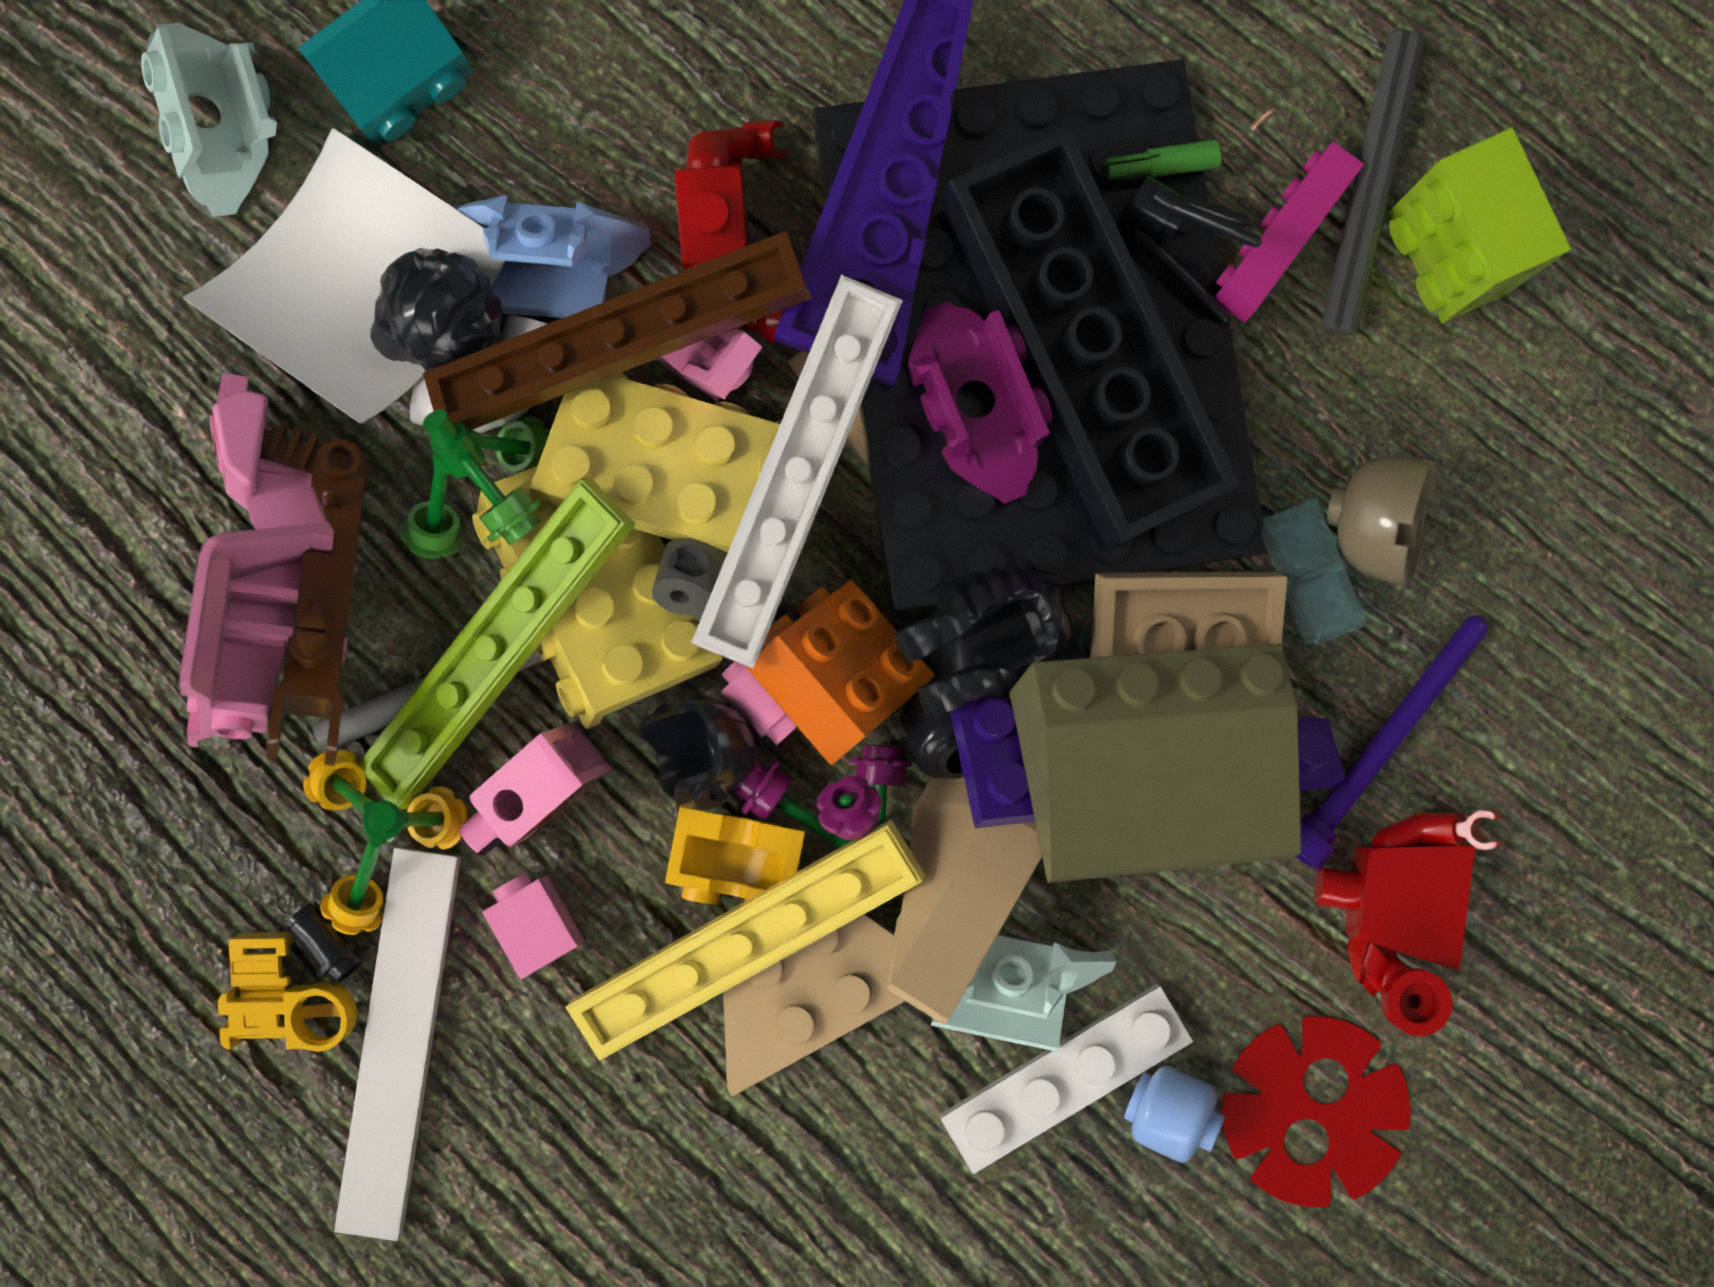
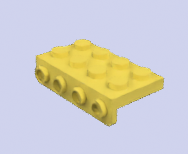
(658, 456)
(614, 636)

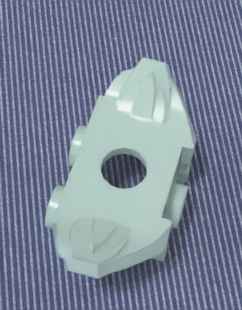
(220, 160)
(1023, 991)

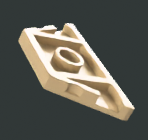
(807, 1001)

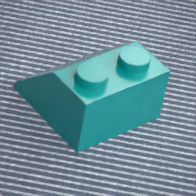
(387, 64)

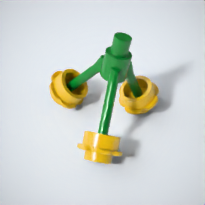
(430, 819)

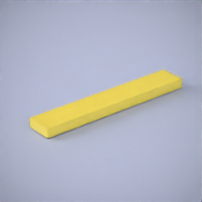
(746, 940)

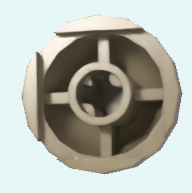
(1385, 516)

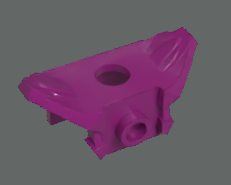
(960, 348)

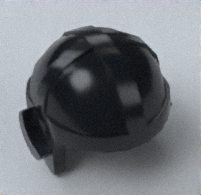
(700, 751)

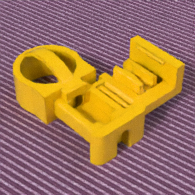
(265, 998)

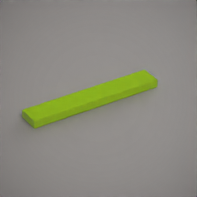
(496, 643)

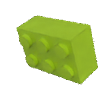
(1476, 226)

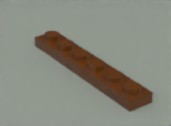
(620, 333)

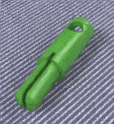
(1165, 161)

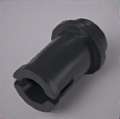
(324, 944)

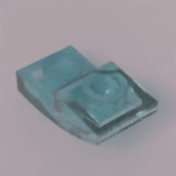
(1316, 577)

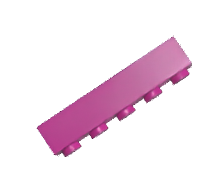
(1287, 230)

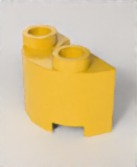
(730, 855)

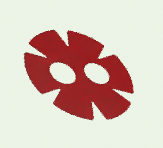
(1353, 1150)

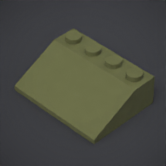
(1160, 760)

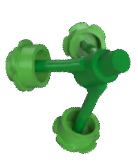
(435, 527)

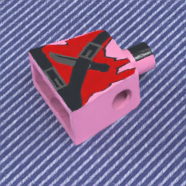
(533, 788)

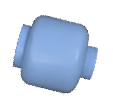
(1174, 1114)

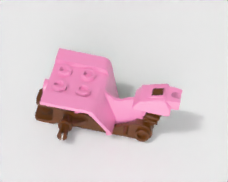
(274, 585)

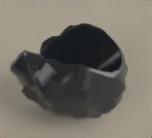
(434, 309)

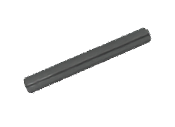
(1373, 182)

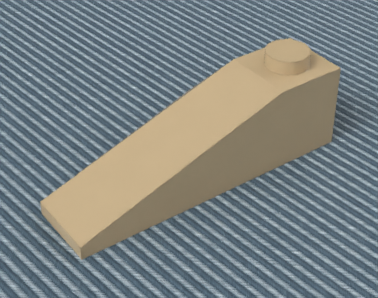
(962, 899)

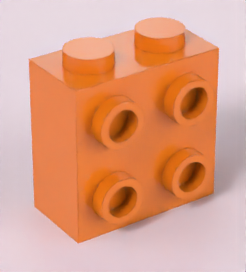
(837, 669)

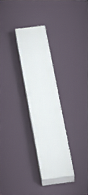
(796, 472)
(397, 1044)

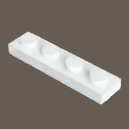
(1066, 1080)

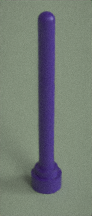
(1318, 828)

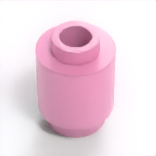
(756, 704)

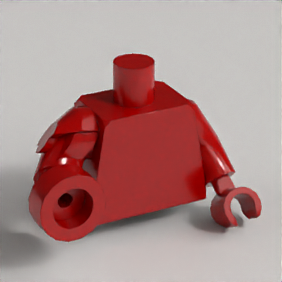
(714, 199)
(1411, 899)

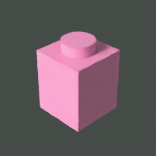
(531, 923)

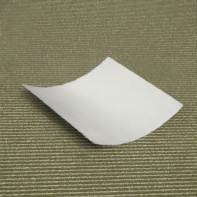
(317, 271)

